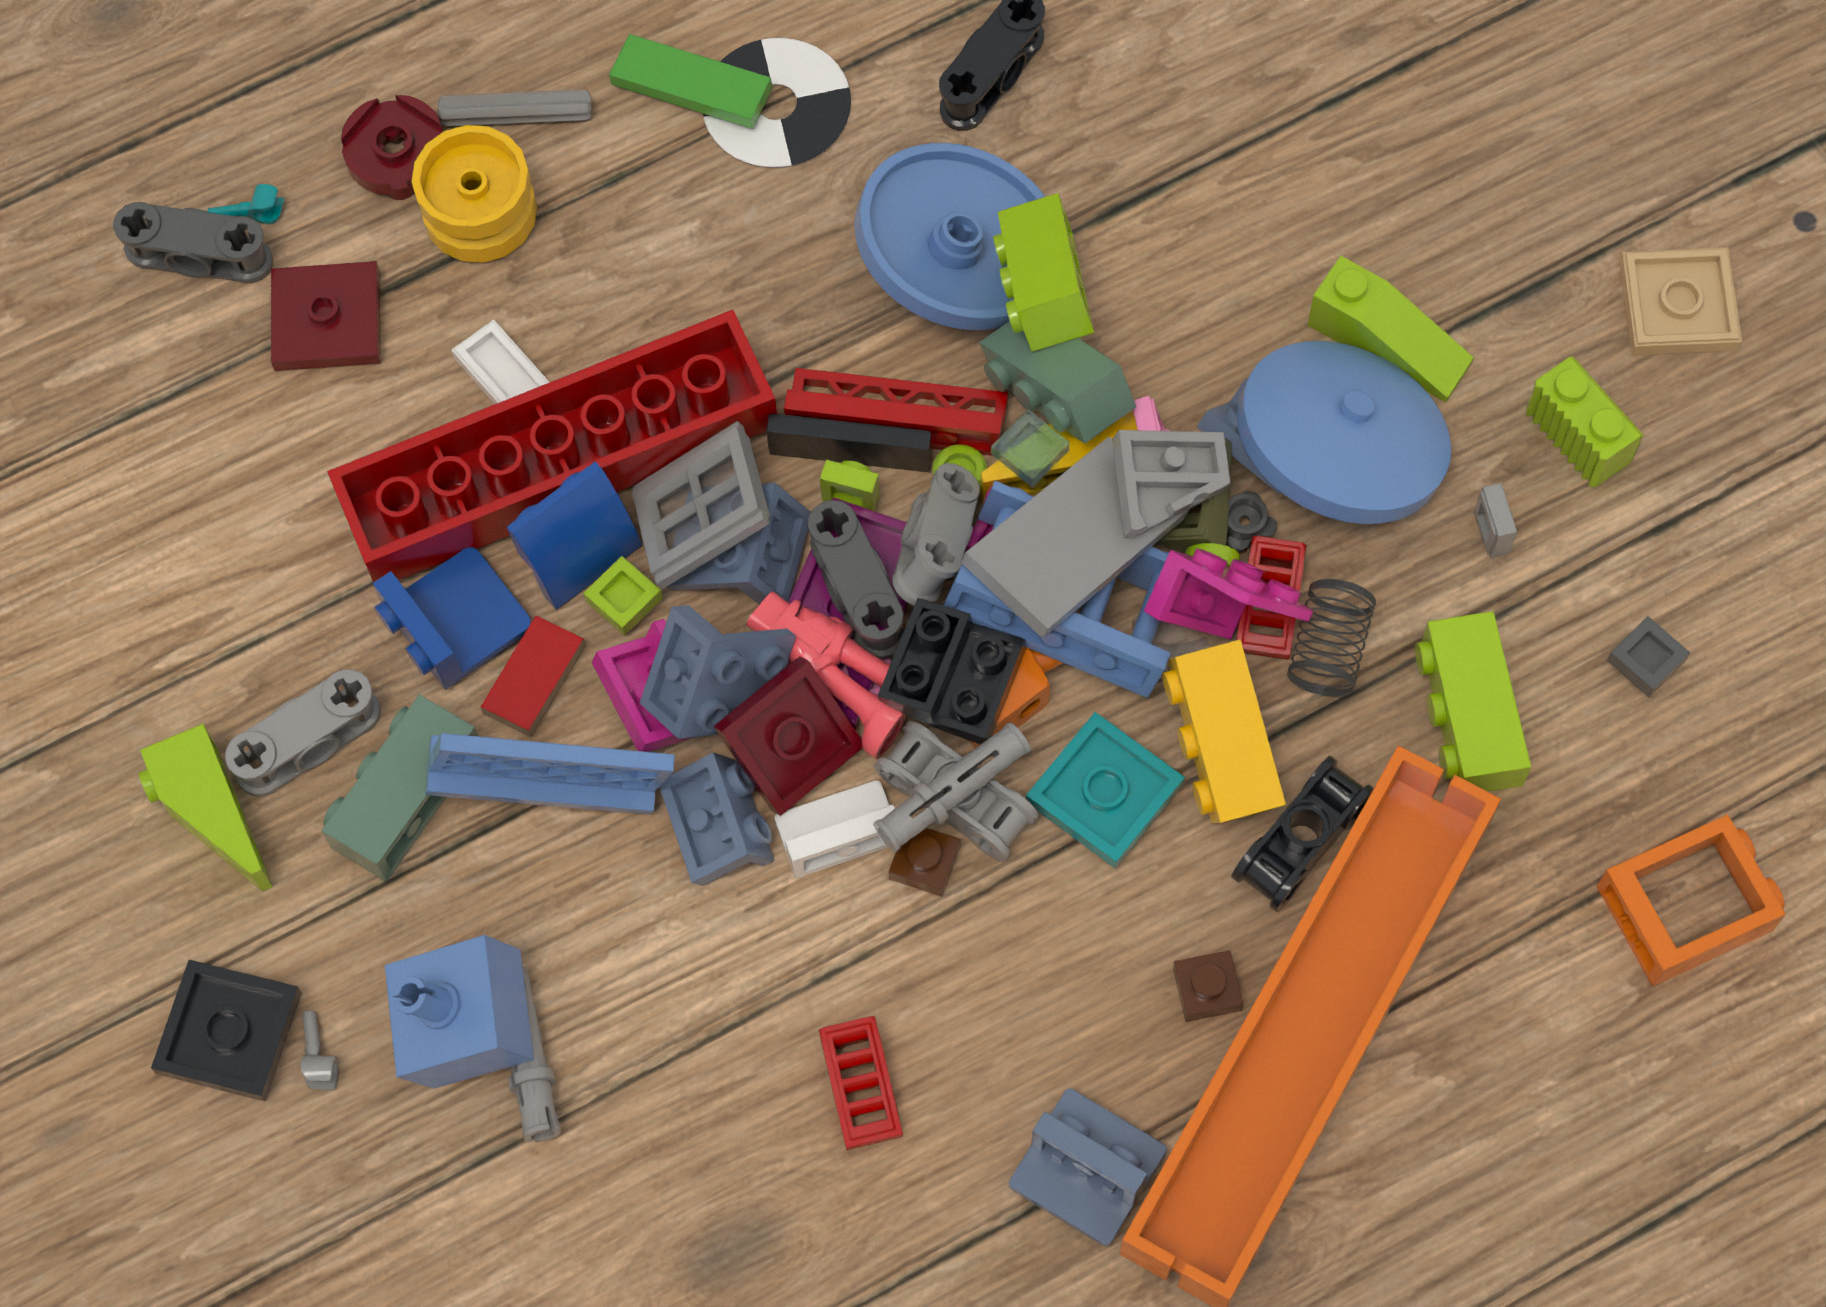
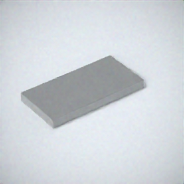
(1062, 544)

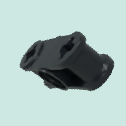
(991, 62)
(1281, 861)

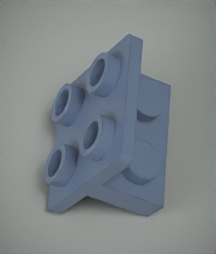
(1087, 1166)

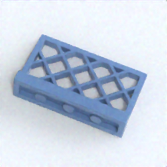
(545, 773)

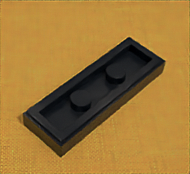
(849, 442)

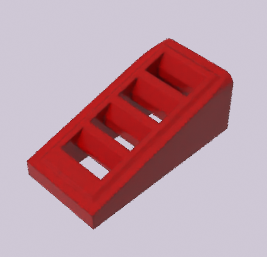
(1284, 563)
(849, 1034)

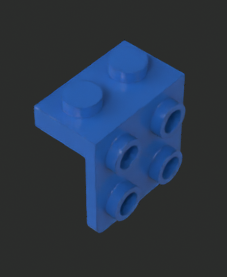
(452, 616)

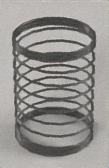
(1333, 668)

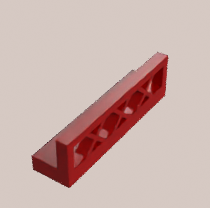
(947, 423)

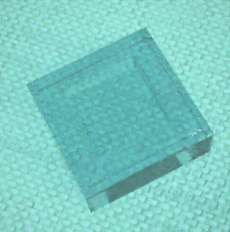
(1030, 448)

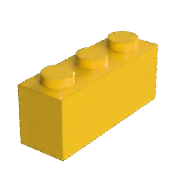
(1223, 732)

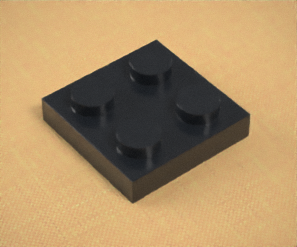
(226, 1030)

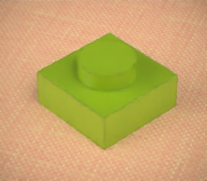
(850, 483)
(623, 595)

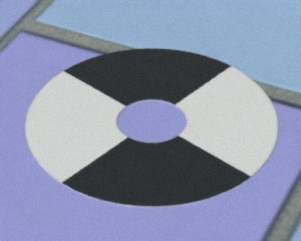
(818, 116)

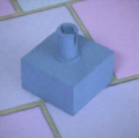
(458, 1012)

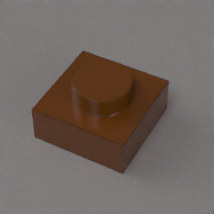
(926, 861)
(1207, 986)

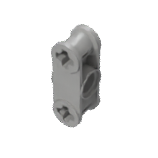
(936, 534)
(303, 733)
(986, 817)

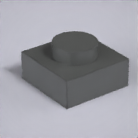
(1648, 656)

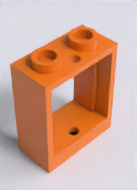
(1642, 924)

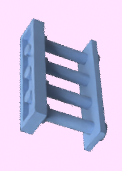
(1081, 638)

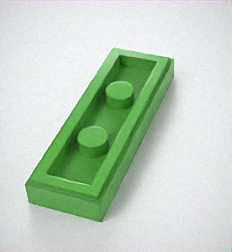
(691, 81)

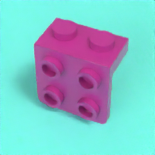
(1211, 596)

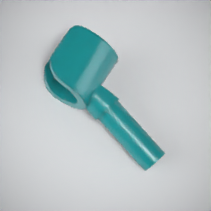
(263, 207)

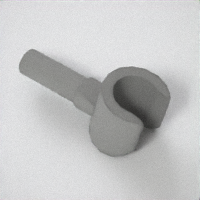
(318, 1069)

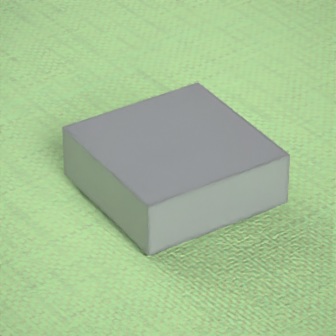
(1495, 521)

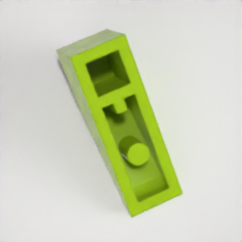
(1374, 316)
(198, 794)

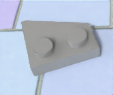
(1166, 474)

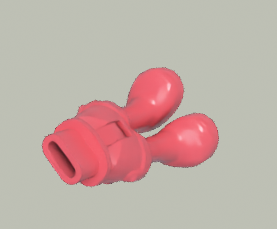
(825, 645)

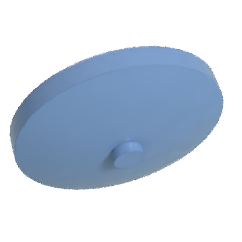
(931, 230)
(1343, 432)

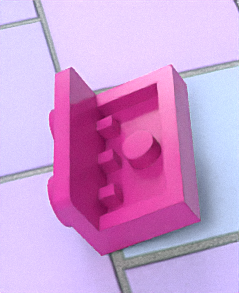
(624, 676)

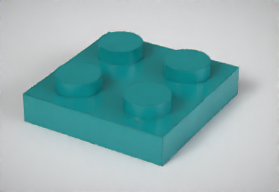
(1105, 789)

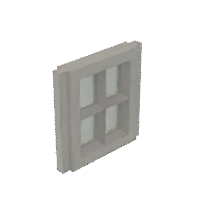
(700, 505)

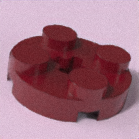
(390, 120)

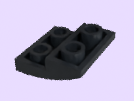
(952, 671)

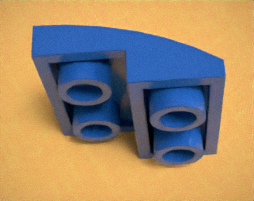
(574, 534)

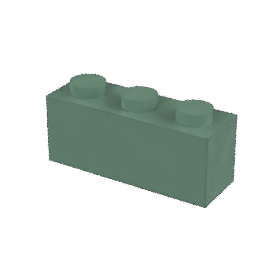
(1064, 382)
(388, 801)

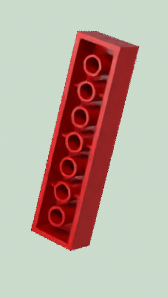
(479, 472)

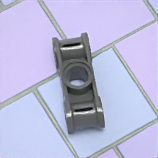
(193, 242)
(855, 578)

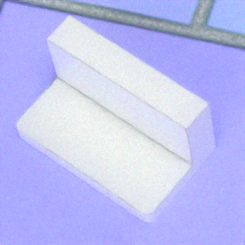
(833, 828)

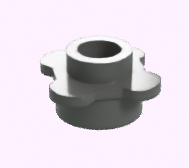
(1248, 506)

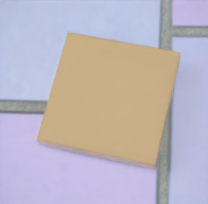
(1680, 301)

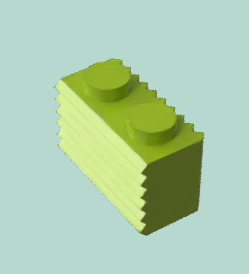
(1583, 422)

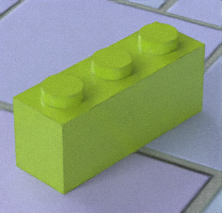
(1042, 273)
(1473, 702)

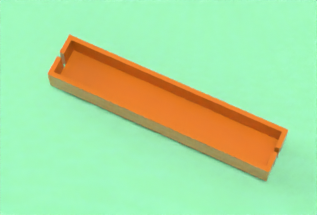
(1308, 1030)

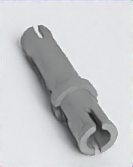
(899, 827)
(533, 1083)

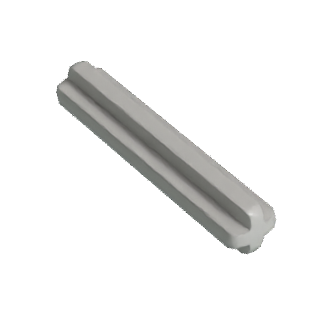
(514, 107)

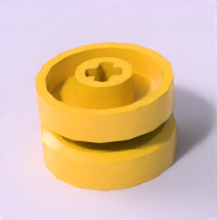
(474, 193)

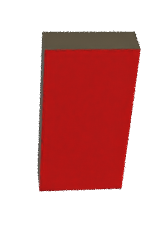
(533, 676)

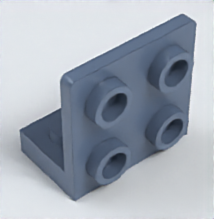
(763, 560)
(708, 674)

